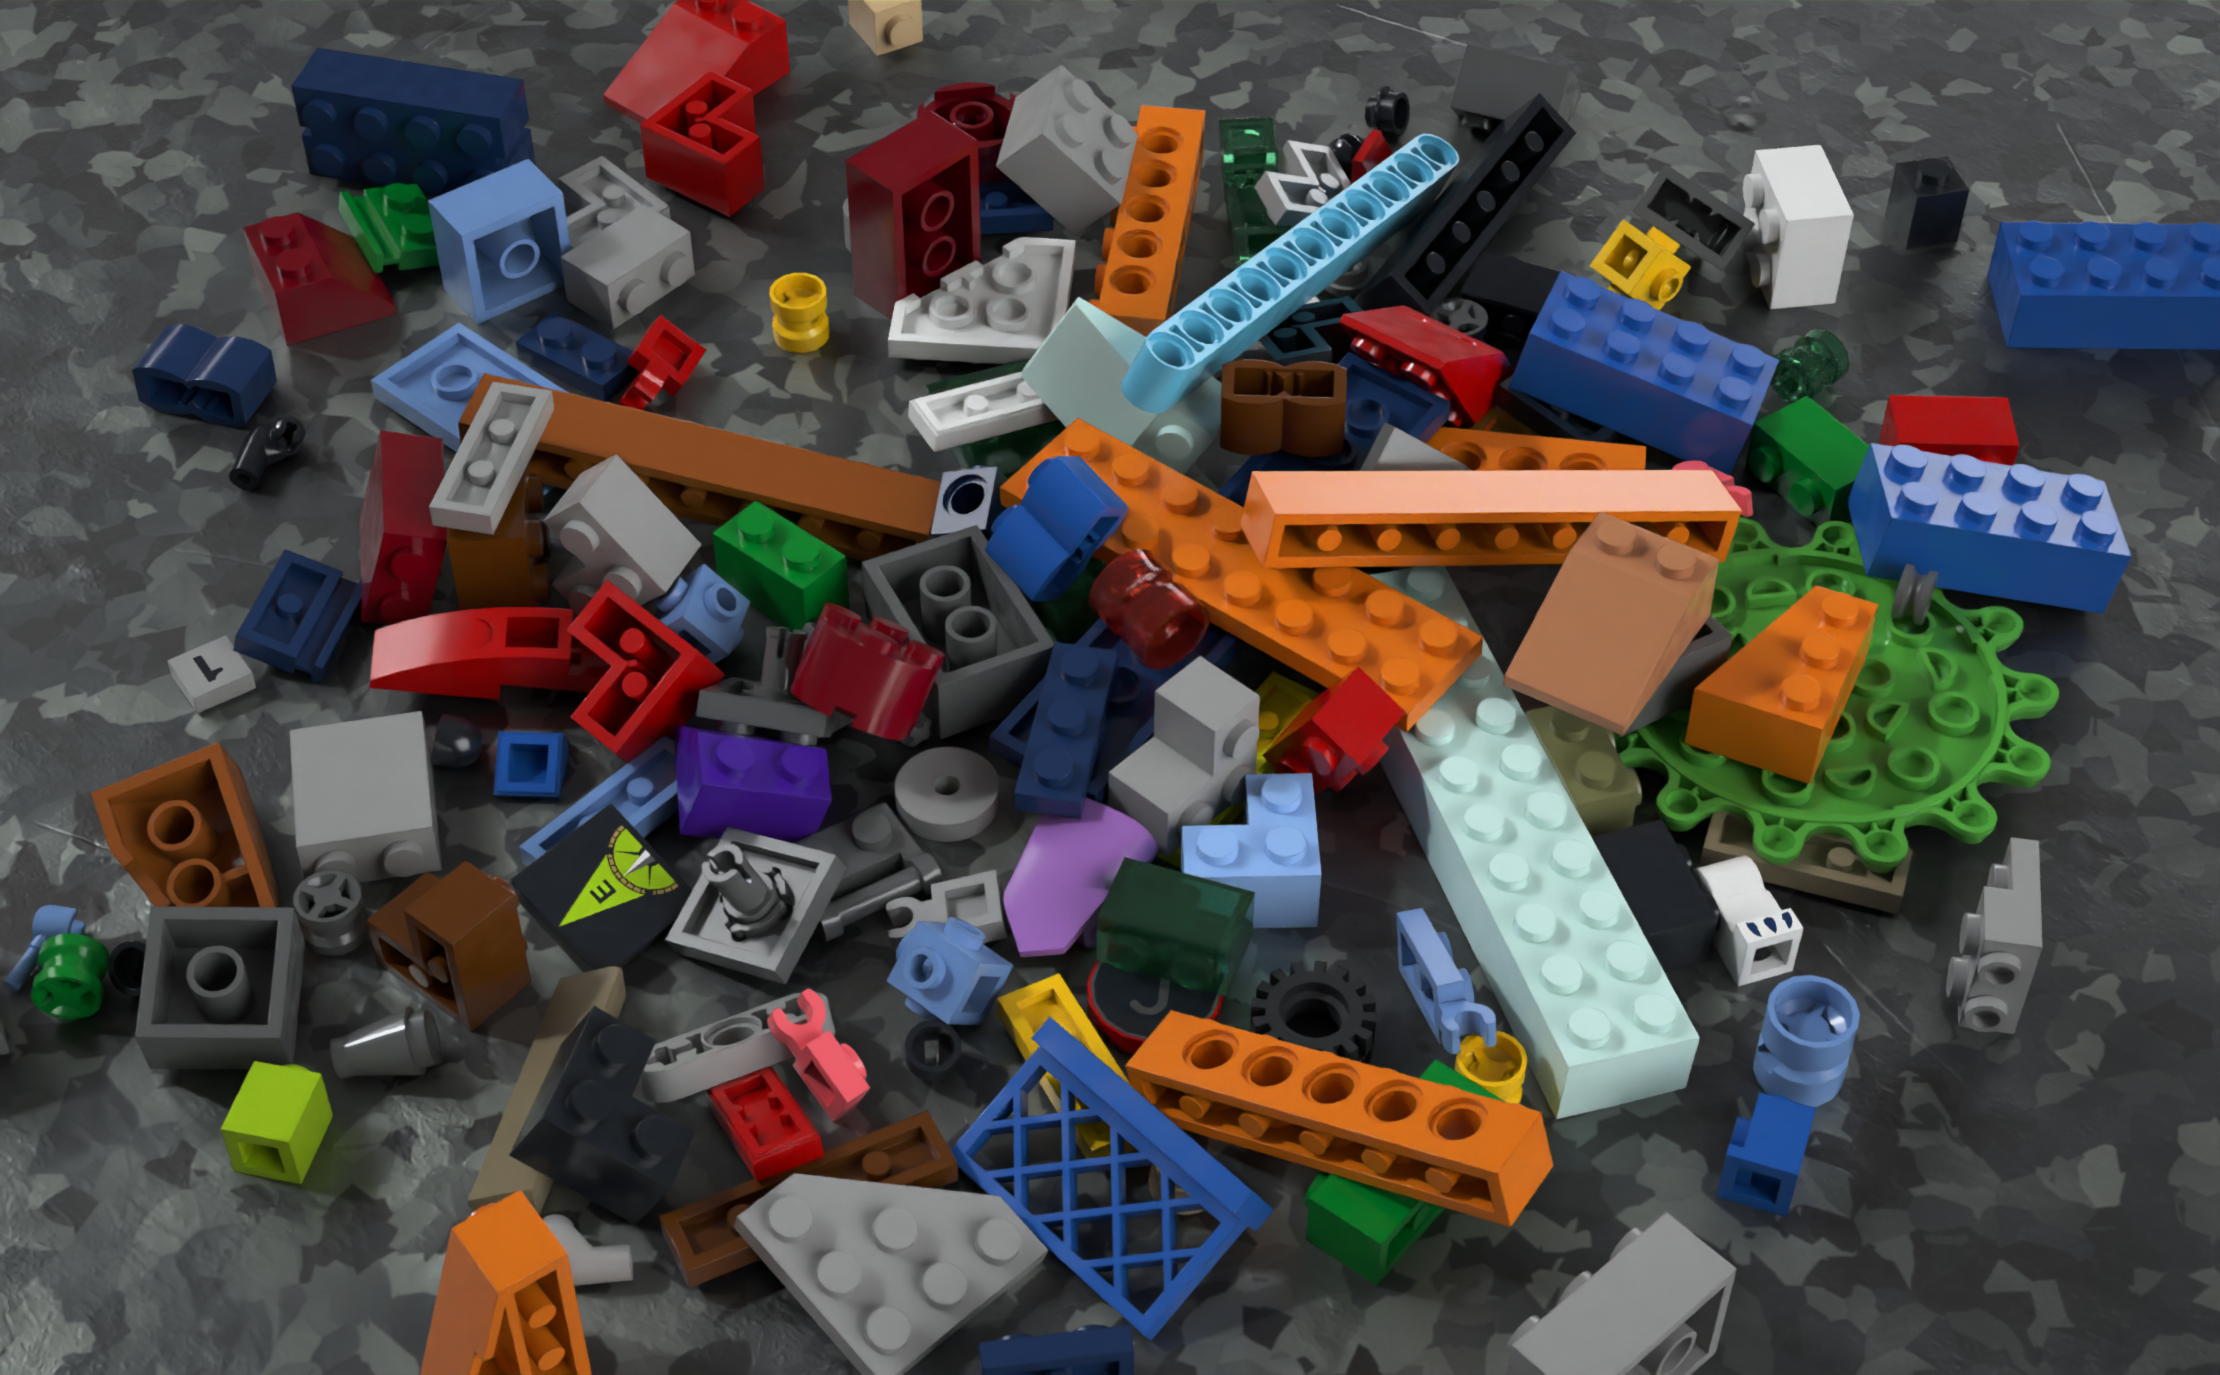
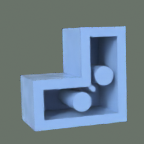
(1268, 854)

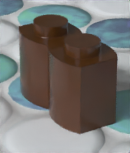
(1283, 407)

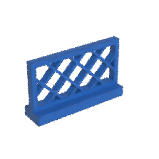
(1158, 1144)

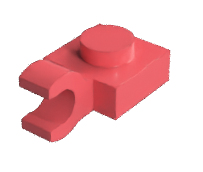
(826, 1067)

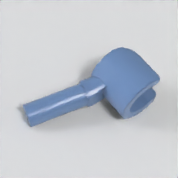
(47, 922)

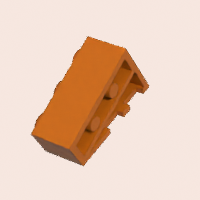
(505, 1299)

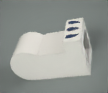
(1749, 921)

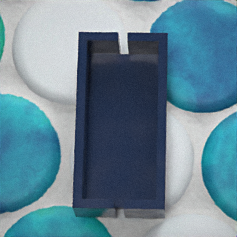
(408, 121)

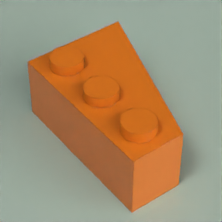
(1786, 686)

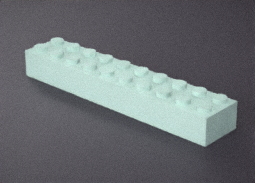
(1533, 888)

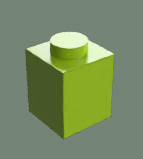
(277, 1122)

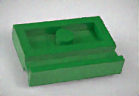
(391, 226)

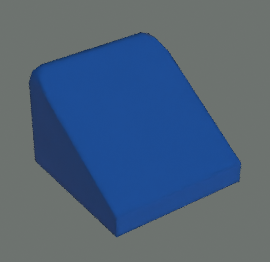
(530, 764)

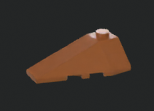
(190, 833)

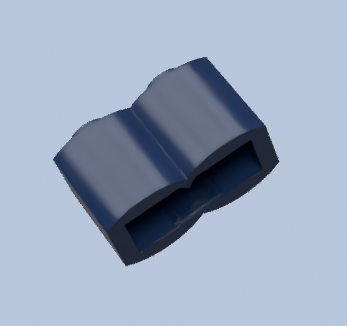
(204, 375)

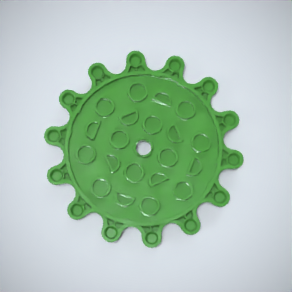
(1911, 738)

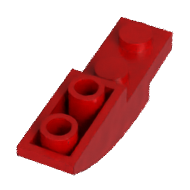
(481, 650)

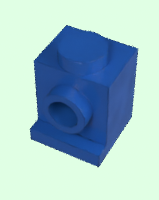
(1766, 1154)

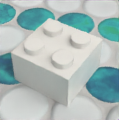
(1798, 226)

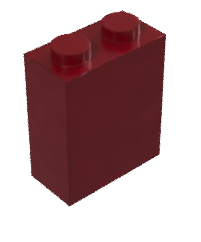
(397, 538)

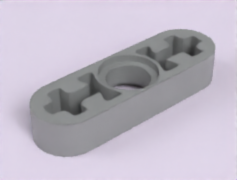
(720, 1051)

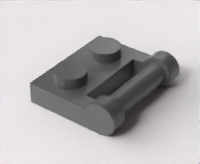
(871, 849)

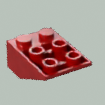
(1431, 358)

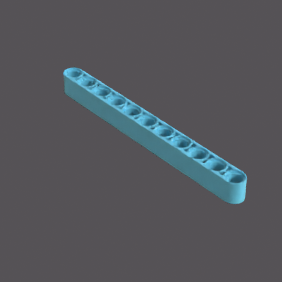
(1286, 275)

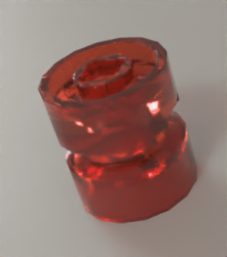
(1148, 609)

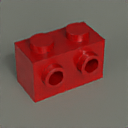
(1337, 733)

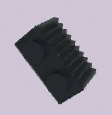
(1510, 294)

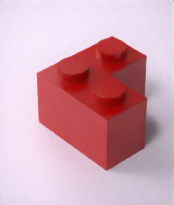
(706, 144)
(650, 677)

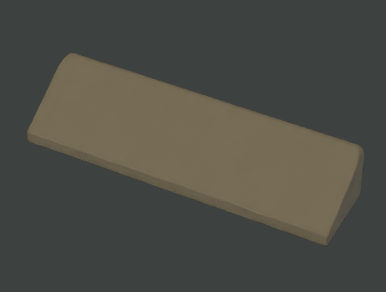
(570, 1003)

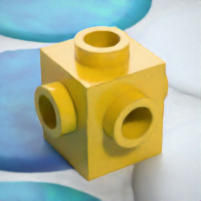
(1641, 264)

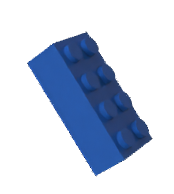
(2107, 285)
(1644, 372)
(1988, 527)

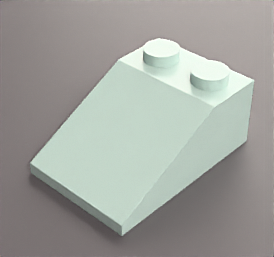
(1081, 377)

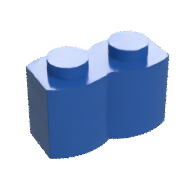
(1055, 527)

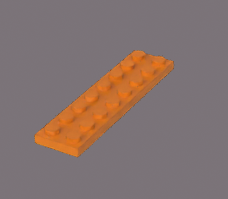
(1304, 617)

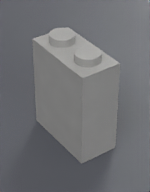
(365, 798)

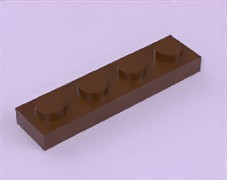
(898, 1154)

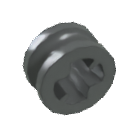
(1914, 594)

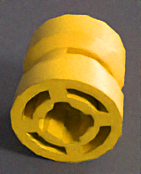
(799, 312)
(1494, 1068)

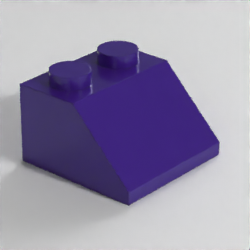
(749, 784)

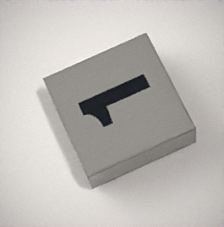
(211, 674)

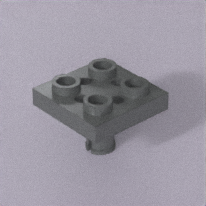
(747, 704)
(740, 900)

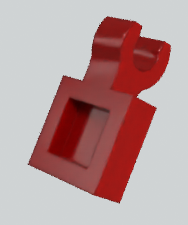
(664, 362)

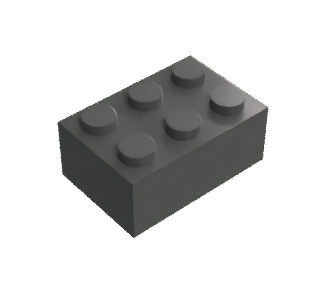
(973, 614)

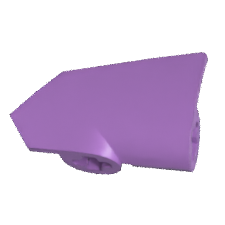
(1068, 876)

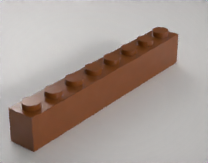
(719, 473)

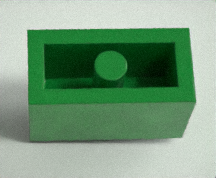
(1807, 459)
(780, 566)

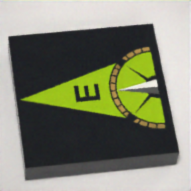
(602, 892)

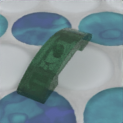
(1246, 152)

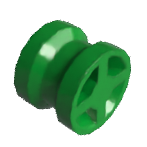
(70, 976)

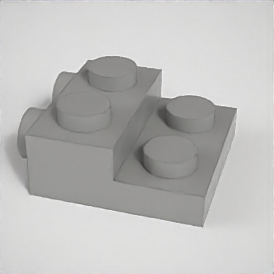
(2000, 944)

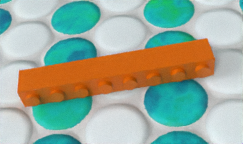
(1472, 515)

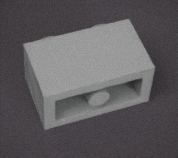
(628, 266)

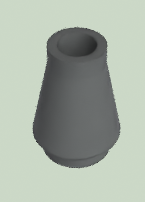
(389, 1047)

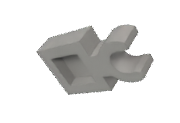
(968, 898)

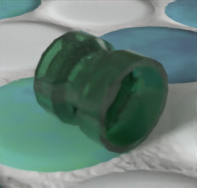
(1809, 366)

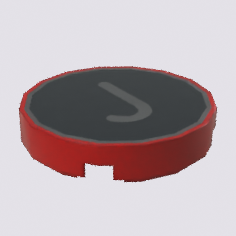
(1135, 1003)

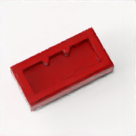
(764, 1123)

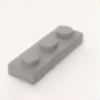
(492, 458)

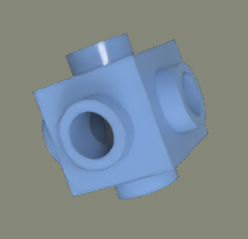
(704, 612)
(948, 972)

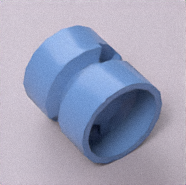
(1806, 1040)

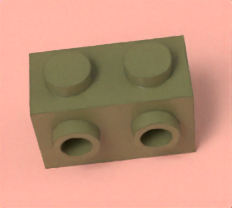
(1588, 768)

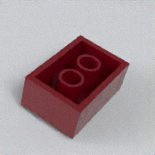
(913, 211)

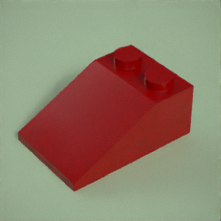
(696, 38)

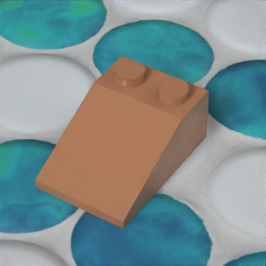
(1614, 623)

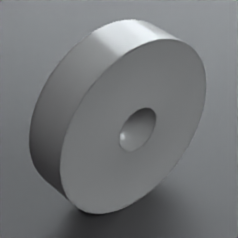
(952, 816)

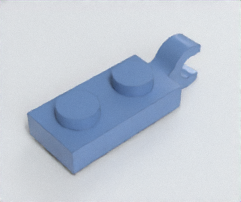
(1438, 986)

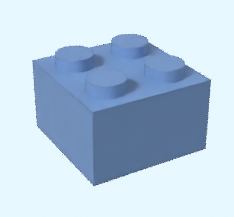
(501, 240)

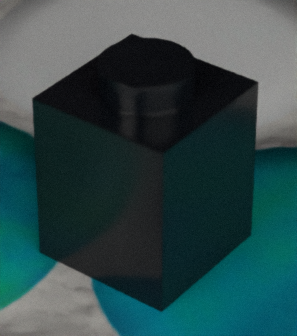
(1927, 202)

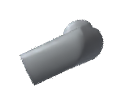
(590, 1263)

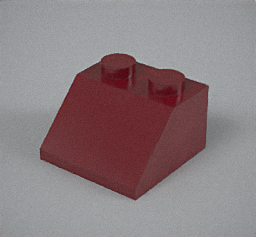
(314, 277)

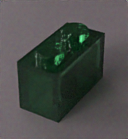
(1175, 926)

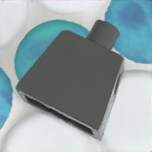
(1693, 217)

